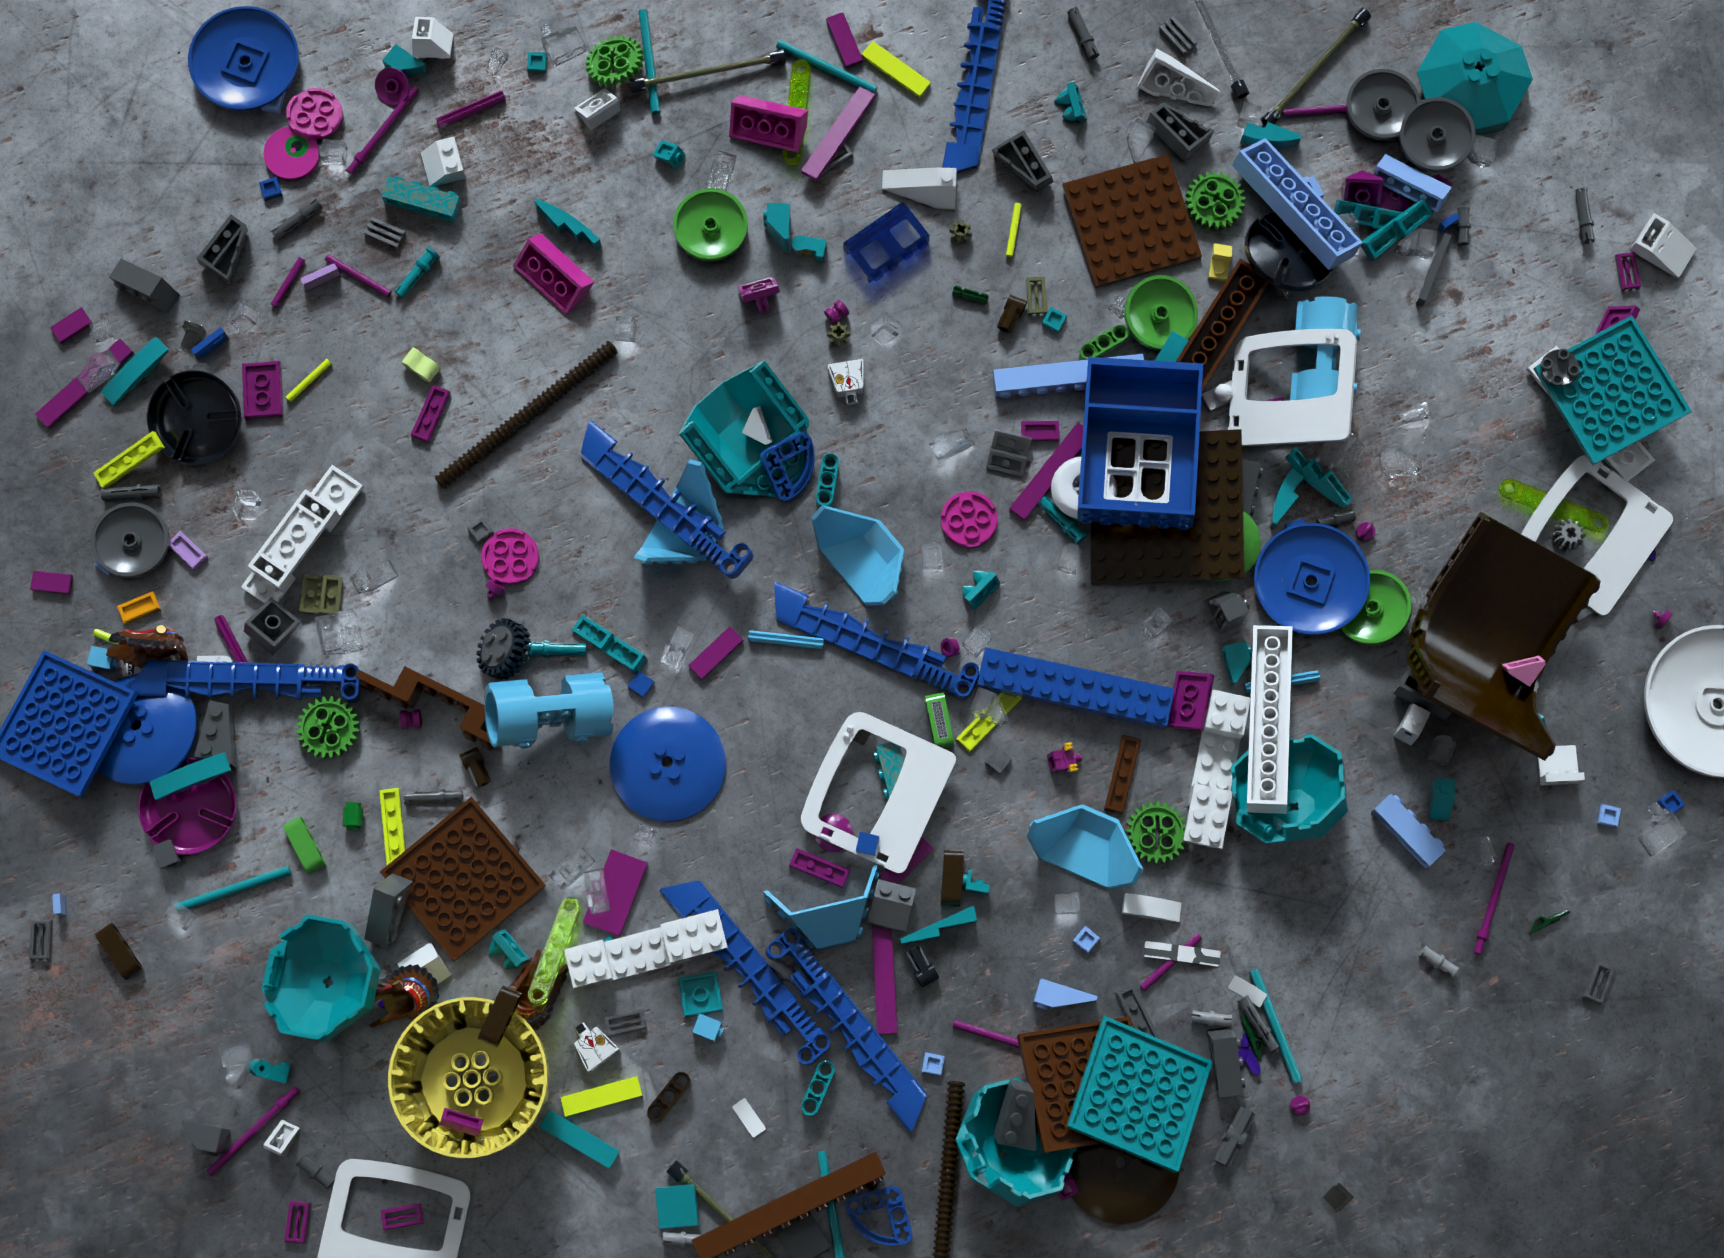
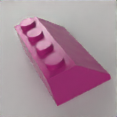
(767, 123)
(553, 273)

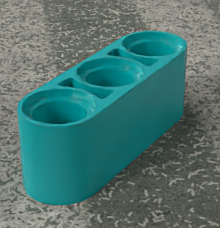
(827, 473)
(818, 1078)

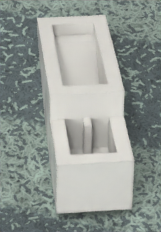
(1151, 907)

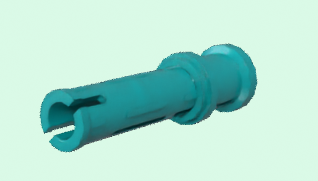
(422, 265)
(1069, 526)
(546, 648)

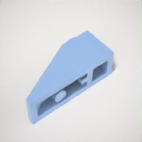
(1055, 995)

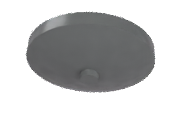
(1380, 102)
(1437, 134)
(130, 540)

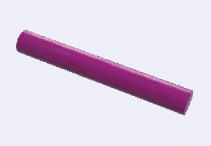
(288, 281)

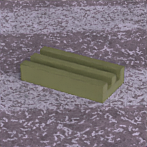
(1037, 311)

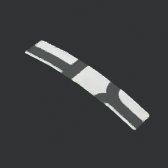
(1182, 953)

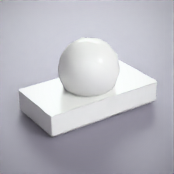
(1218, 396)

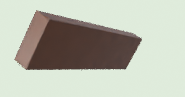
(1122, 774)

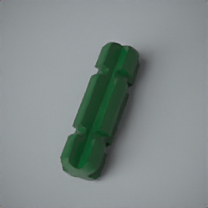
(970, 294)

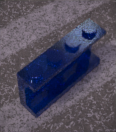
(880, 231)

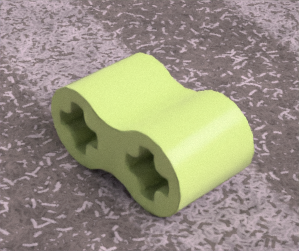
(421, 365)

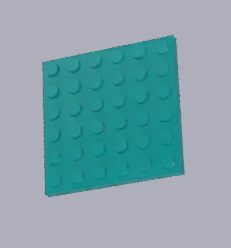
(1617, 393)
(1139, 1094)

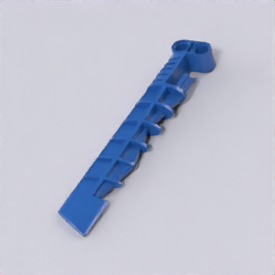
(975, 91)
(647, 492)
(850, 634)
(230, 677)
(746, 960)
(865, 1043)

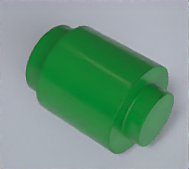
(352, 816)

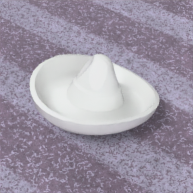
(1066, 486)

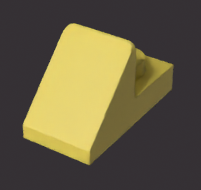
(1220, 262)

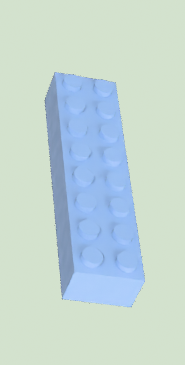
(1297, 204)

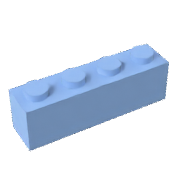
(1412, 182)
(1408, 830)

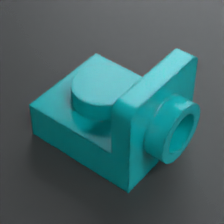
(669, 153)
(976, 887)

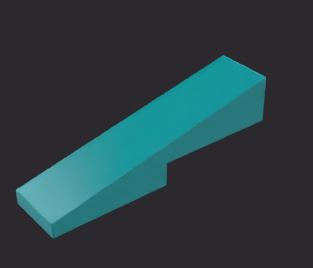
(1396, 228)
(609, 644)
(931, 932)
(579, 1139)

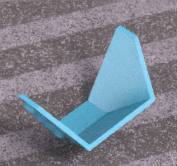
(661, 542)
(860, 552)
(1087, 846)
(830, 923)

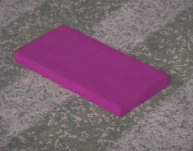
(622, 879)

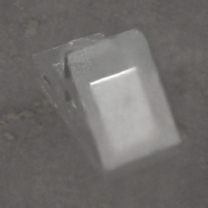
(677, 647)

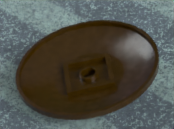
(1115, 1192)

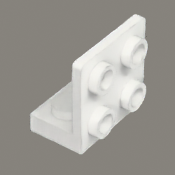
(1560, 767)

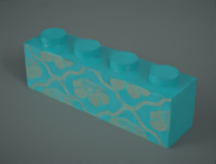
(421, 199)
(891, 763)

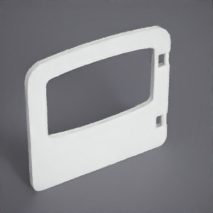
(1294, 420)
(1628, 542)
(910, 803)
(340, 1244)

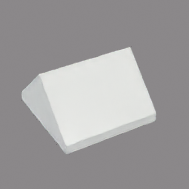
(598, 108)
(428, 958)

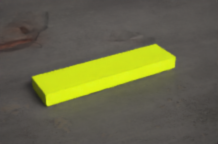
(896, 69)
(128, 460)
(981, 727)
(392, 823)
(601, 1096)

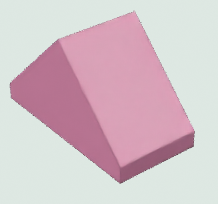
(1526, 669)

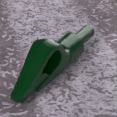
(1547, 921)
(1252, 1039)

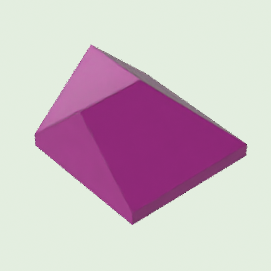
(1362, 188)

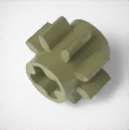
(959, 237)
(838, 328)

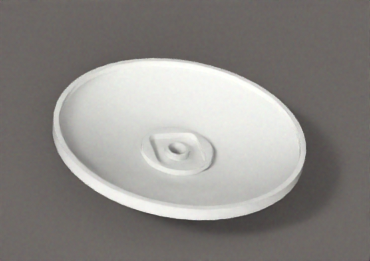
(1681, 698)

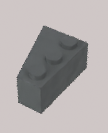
(1227, 610)
(217, 733)
(1017, 1117)

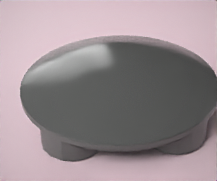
(1559, 367)

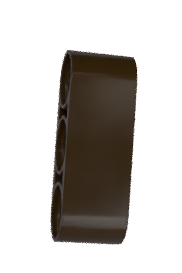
(952, 877)
(118, 951)
(499, 1016)
(678, 1093)

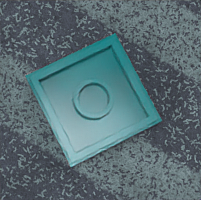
(700, 994)
(677, 1206)

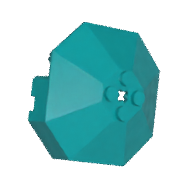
(1486, 95)
(1314, 785)
(297, 974)
(1023, 1174)

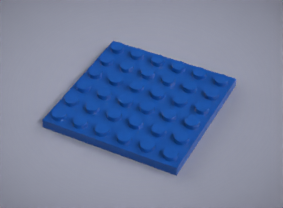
(64, 723)

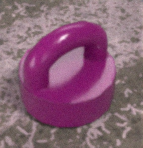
(1365, 531)
(494, 588)
(1663, 619)
(950, 647)
(1299, 1105)

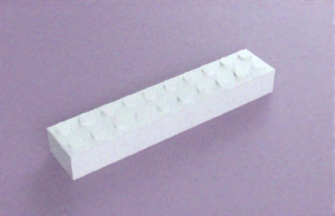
(1269, 719)

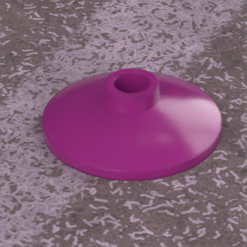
(385, 88)
(1397, 204)
(837, 821)

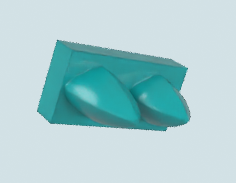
(1073, 96)
(985, 586)
(505, 943)

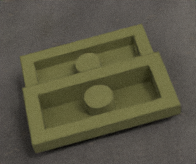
(320, 594)

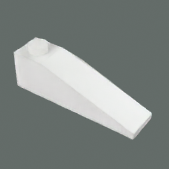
(1172, 79)
(924, 185)

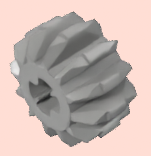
(1575, 537)

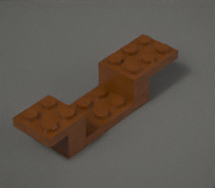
(409, 688)

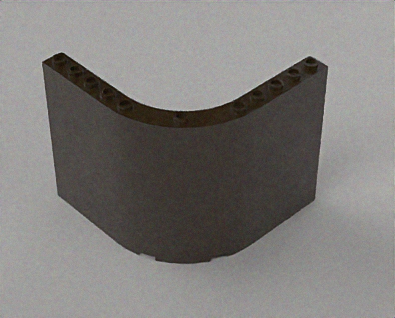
(1490, 607)

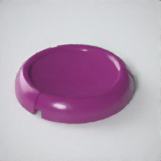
(191, 818)

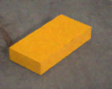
(139, 607)

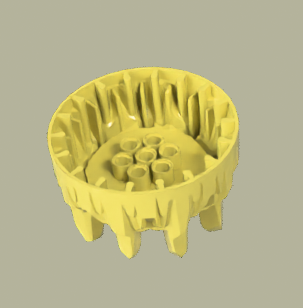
(428, 1058)

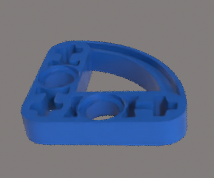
(779, 457)
(891, 1206)

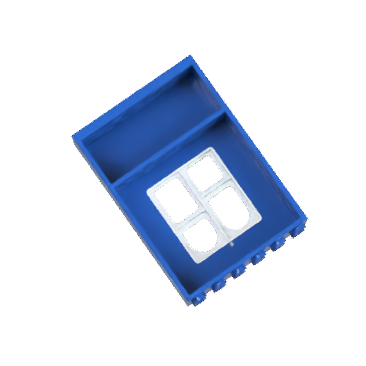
(1142, 404)

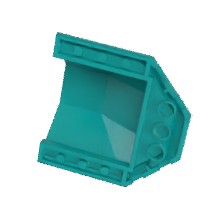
(717, 425)

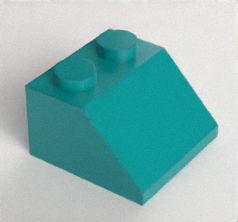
(777, 221)

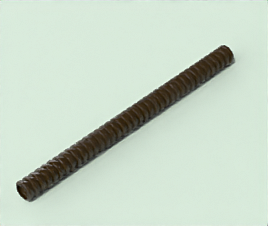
(526, 414)
(948, 1170)

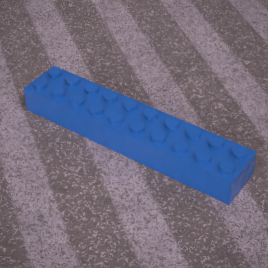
(1075, 688)

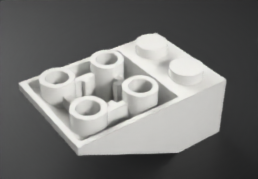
(1664, 246)

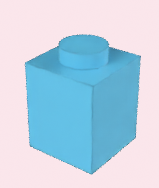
(98, 660)
(708, 1028)

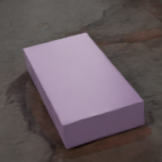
(320, 276)
(187, 550)

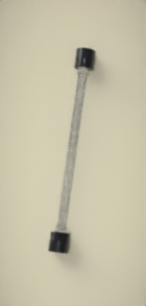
(1238, 86)

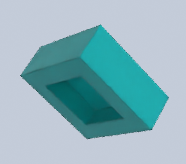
(537, 62)
(1054, 319)

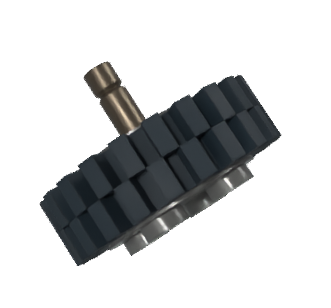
(503, 649)

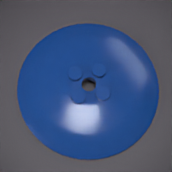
(237, 35)
(1312, 552)
(159, 744)
(672, 791)

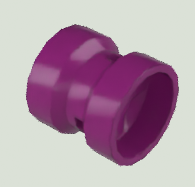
(836, 312)
(410, 719)

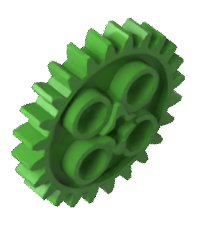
(626, 60)
(1207, 213)
(311, 721)
(1174, 833)

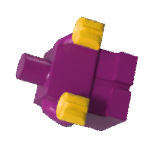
(1063, 759)

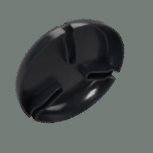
(1281, 256)
(194, 417)

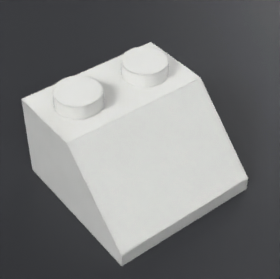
(443, 162)

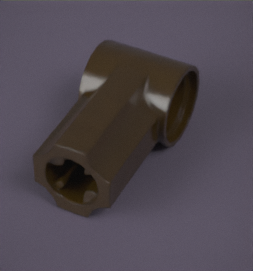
(1012, 310)
(474, 764)

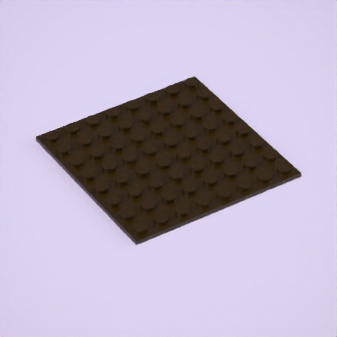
(1157, 554)

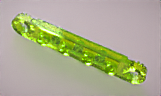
(798, 98)
(1532, 497)
(554, 951)

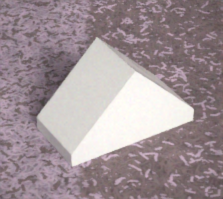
(757, 427)
(281, 1138)

